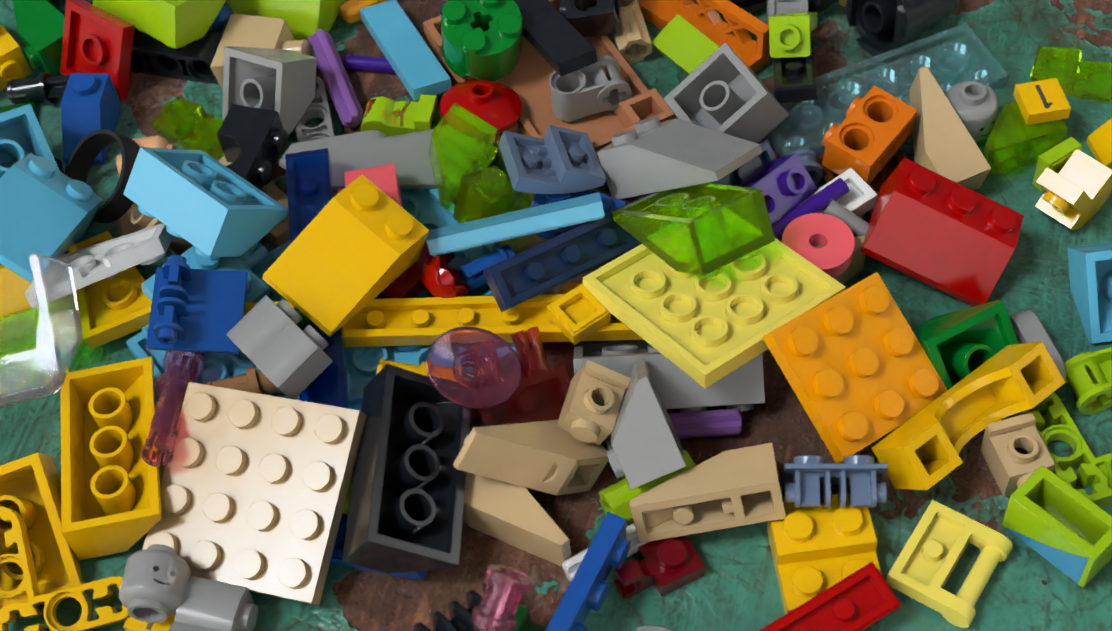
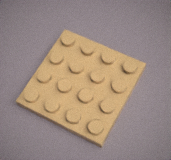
(258, 489)

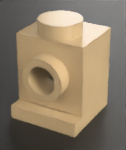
(592, 403)
(1014, 451)

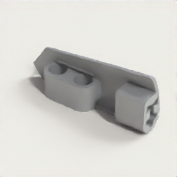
(376, 149)

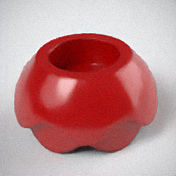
(442, 279)

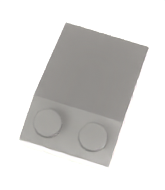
(670, 157)

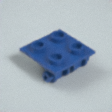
(195, 308)

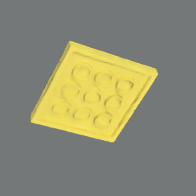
(714, 321)

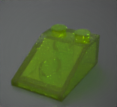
(700, 226)

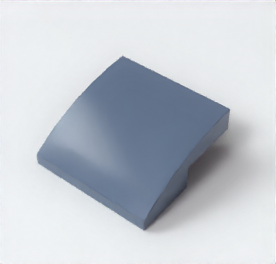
(551, 165)

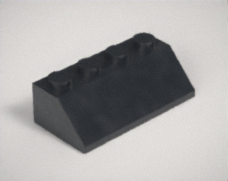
(404, 481)

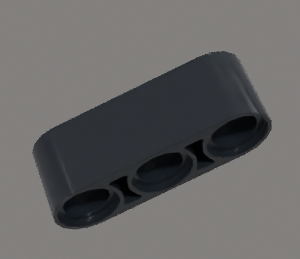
(183, 63)

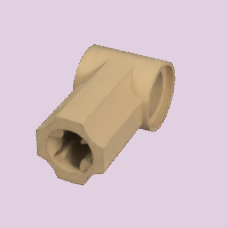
(634, 38)

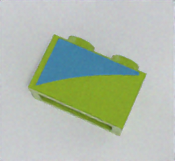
(1060, 525)

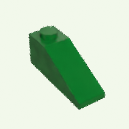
(41, 33)

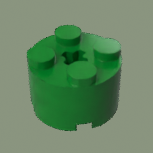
(481, 37)

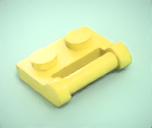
(933, 554)

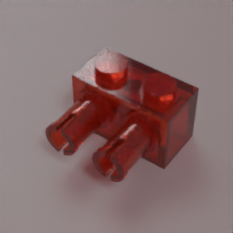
(540, 387)

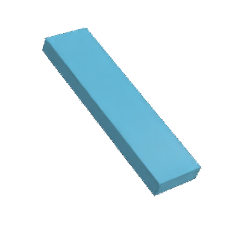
(405, 49)
(515, 224)

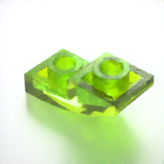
(189, 127)

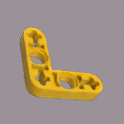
(27, 596)

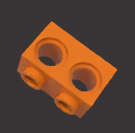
(873, 127)

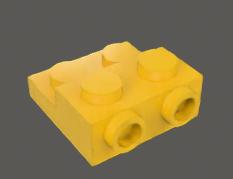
(819, 548)

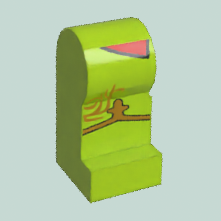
(401, 116)

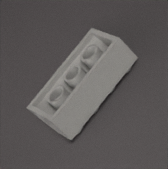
(676, 388)

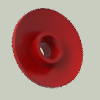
(485, 99)

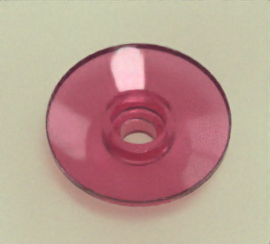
(474, 353)

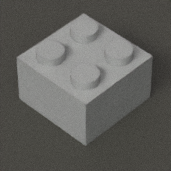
(727, 98)

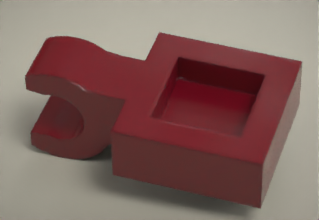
(662, 563)

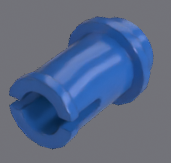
(498, 254)

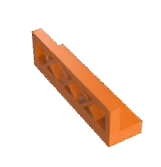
(708, 21)

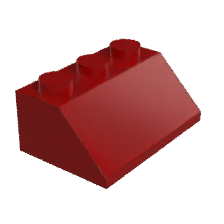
(941, 233)

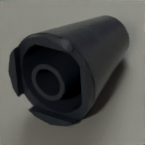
(893, 23)

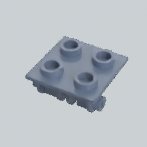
(807, 472)

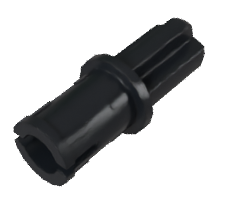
(37, 89)

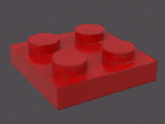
(97, 44)

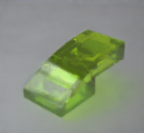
(1076, 77)

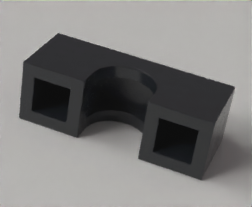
(252, 142)

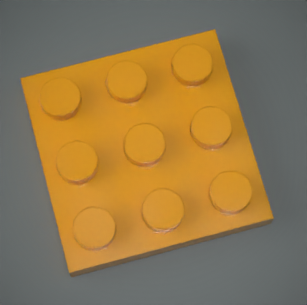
(855, 366)

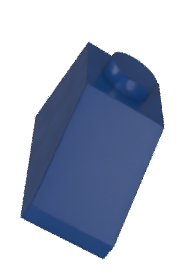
(88, 106)

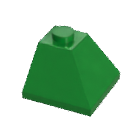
(965, 339)

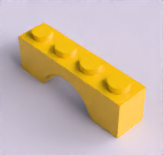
(931, 440)

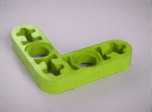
(1092, 471)

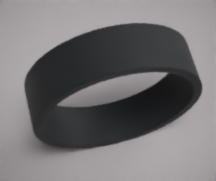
(83, 158)

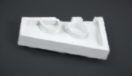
(112, 257)

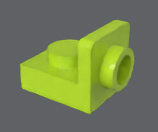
(791, 34)

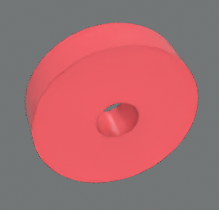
(825, 231)

